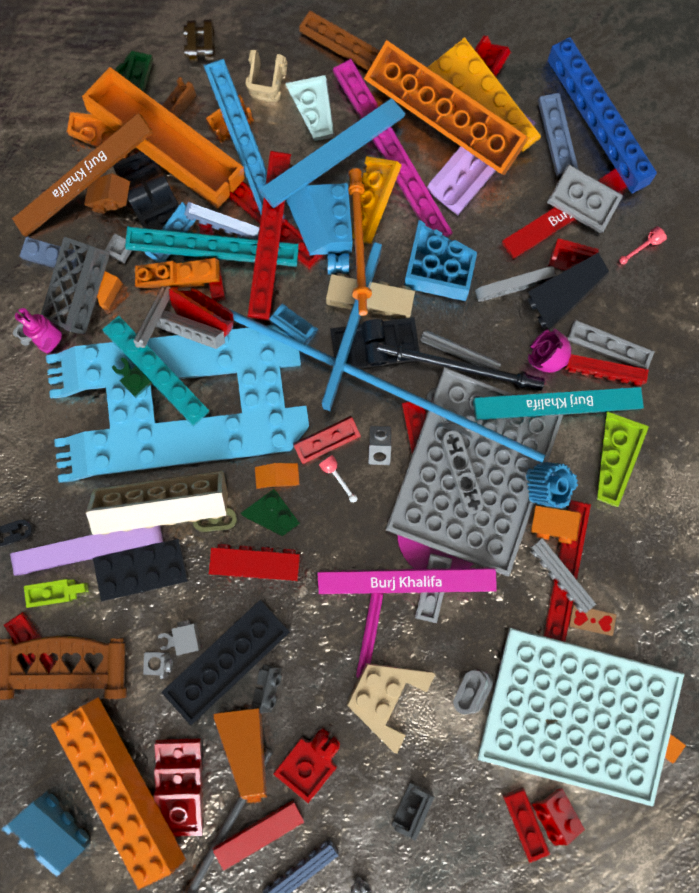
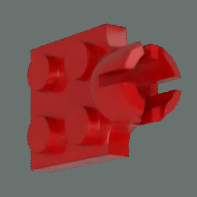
(309, 765)

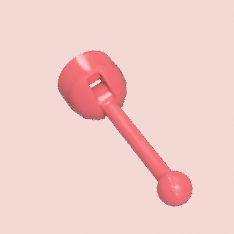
(655, 237)

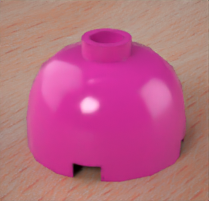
(550, 351)

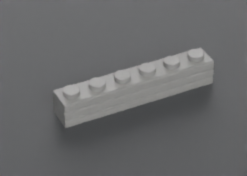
(191, 329)
(565, 579)

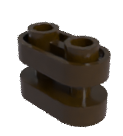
(191, 33)

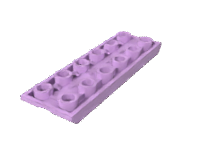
(461, 179)

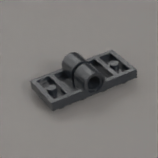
(148, 190)
(375, 331)

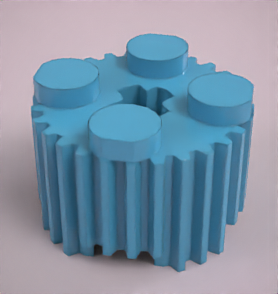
(551, 484)

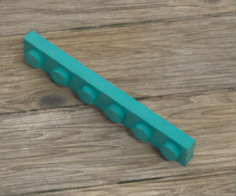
(156, 371)

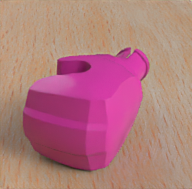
(40, 330)

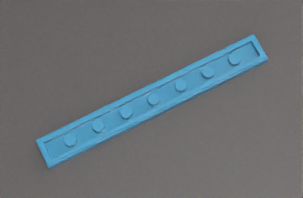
(238, 128)
(332, 153)
(349, 333)

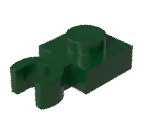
(133, 379)

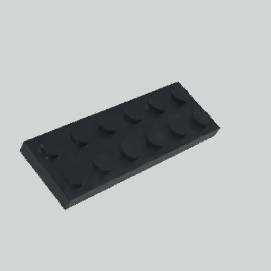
(225, 662)

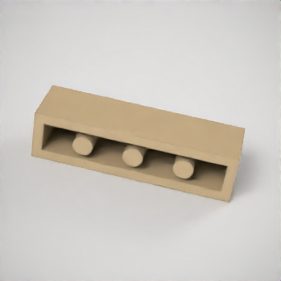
(385, 299)

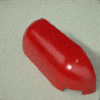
(201, 309)

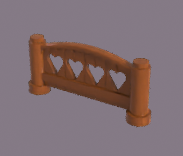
(108, 675)

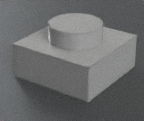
(117, 248)

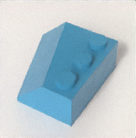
(323, 218)
(440, 265)
(49, 833)

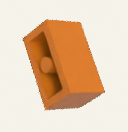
(556, 524)

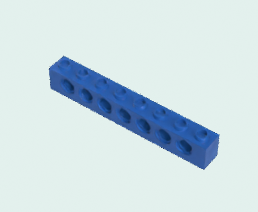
(601, 115)

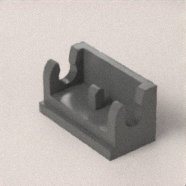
(412, 810)

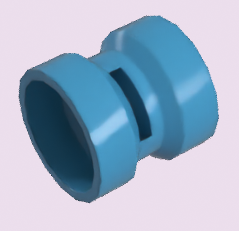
(338, 264)

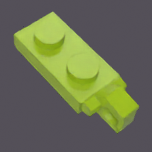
(53, 592)

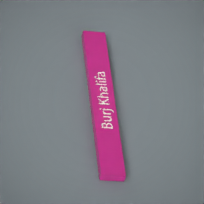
(407, 580)

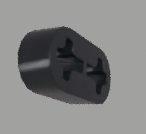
(16, 537)

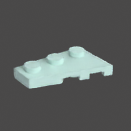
(314, 105)

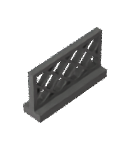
(85, 289)

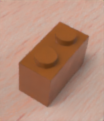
(107, 193)

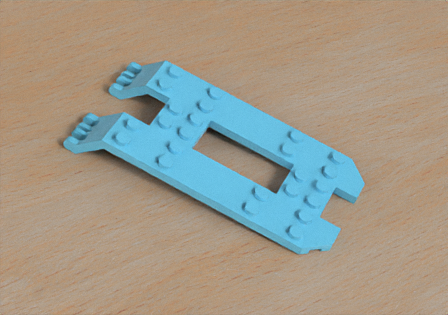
(141, 444)

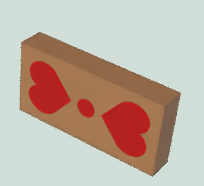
(593, 621)

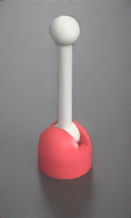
(329, 466)

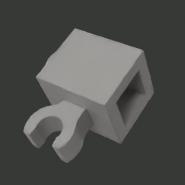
(184, 638)

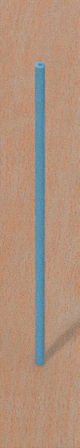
(390, 388)

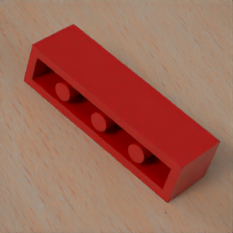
(254, 564)

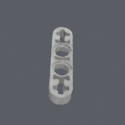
(515, 284)
(465, 471)

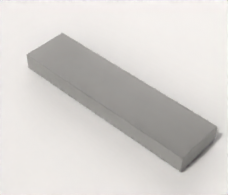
(610, 345)

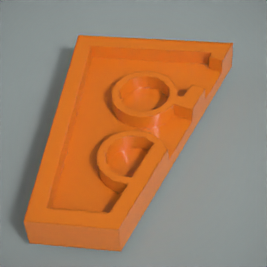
(89, 129)

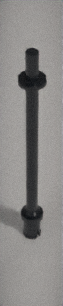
(520, 379)

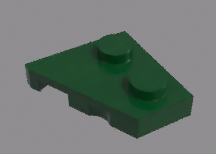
(136, 68)
(272, 514)

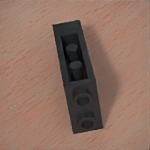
(567, 290)

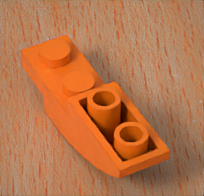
(177, 274)

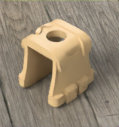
(261, 92)

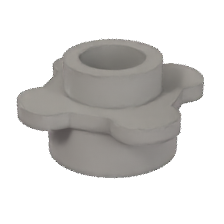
(18, 332)
(360, 886)

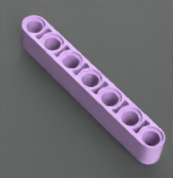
(82, 549)

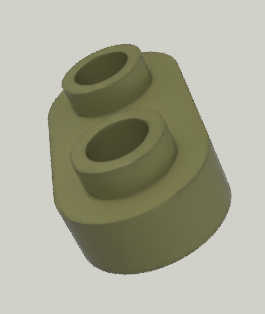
(217, 524)

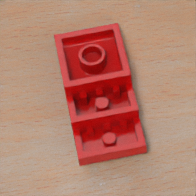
(180, 785)

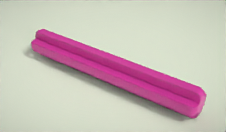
(370, 631)

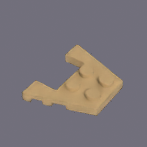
(378, 694)

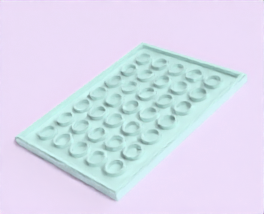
(608, 713)

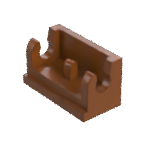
(180, 98)

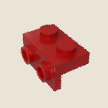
(492, 55)
(558, 818)

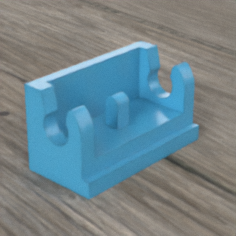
(293, 324)

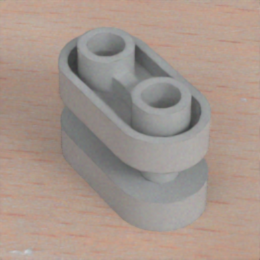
(473, 692)

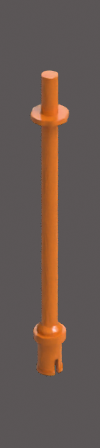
(356, 189)

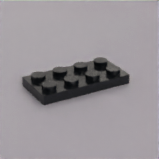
(140, 570)

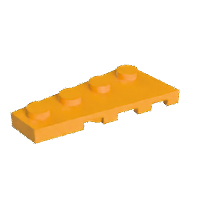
(378, 185)

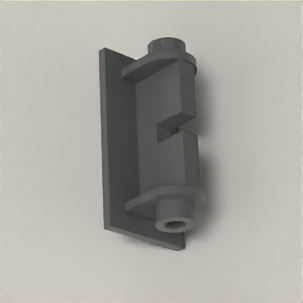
(270, 679)

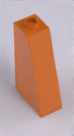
(244, 747)

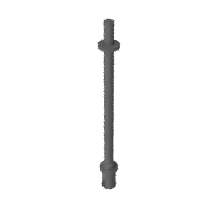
(209, 857)

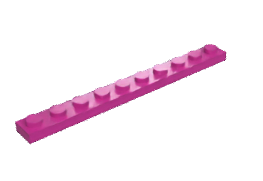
(391, 149)

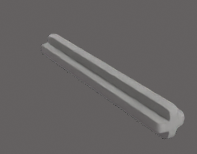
(152, 317)
(459, 350)

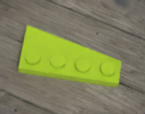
(619, 453)

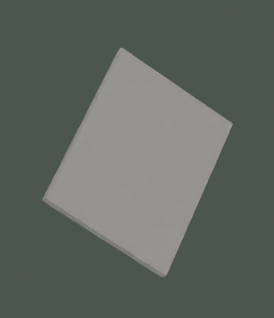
(428, 500)

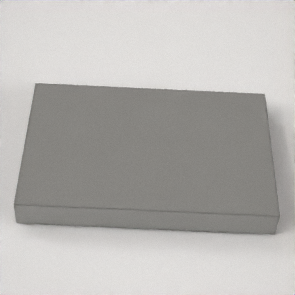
(585, 198)

